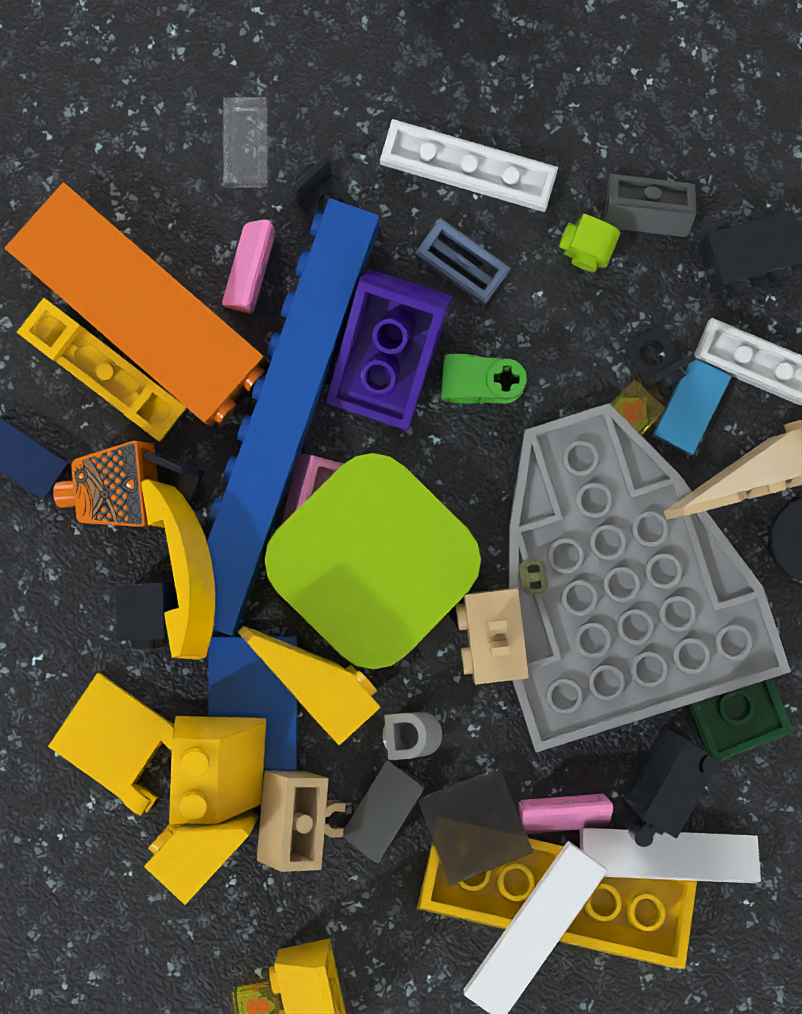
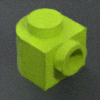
(589, 242)

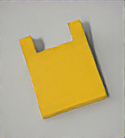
(114, 740)

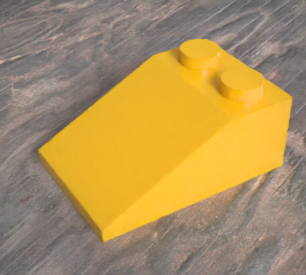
(331, 694)

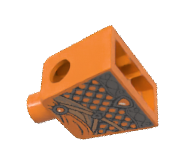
(109, 486)

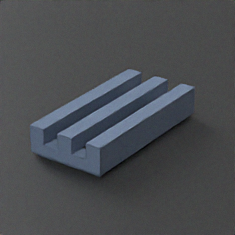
(452, 275)

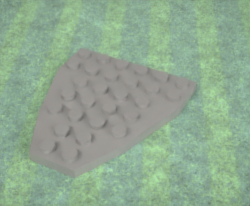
(634, 603)

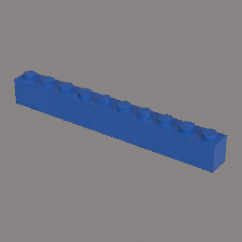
(285, 403)

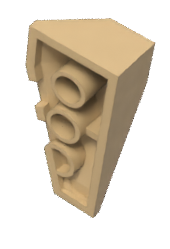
(762, 471)

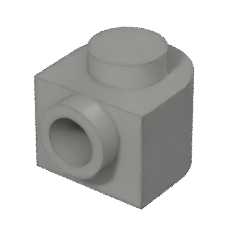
(411, 735)

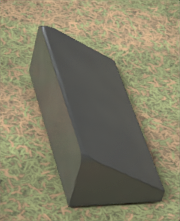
(650, 205)
(383, 810)

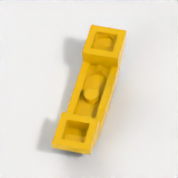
(101, 369)
(192, 623)

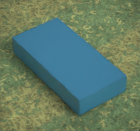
(691, 406)

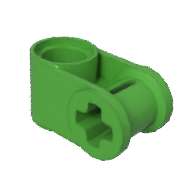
(472, 377)

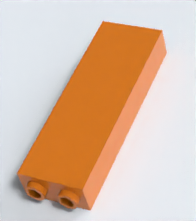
(137, 305)

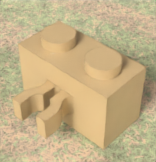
(494, 636)
(294, 820)

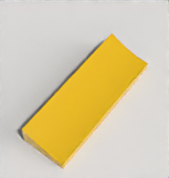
(621, 917)

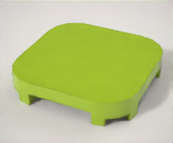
(372, 561)

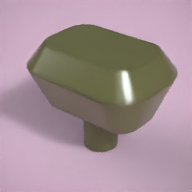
(533, 576)

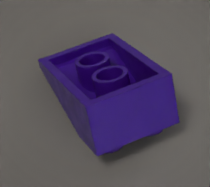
(388, 348)

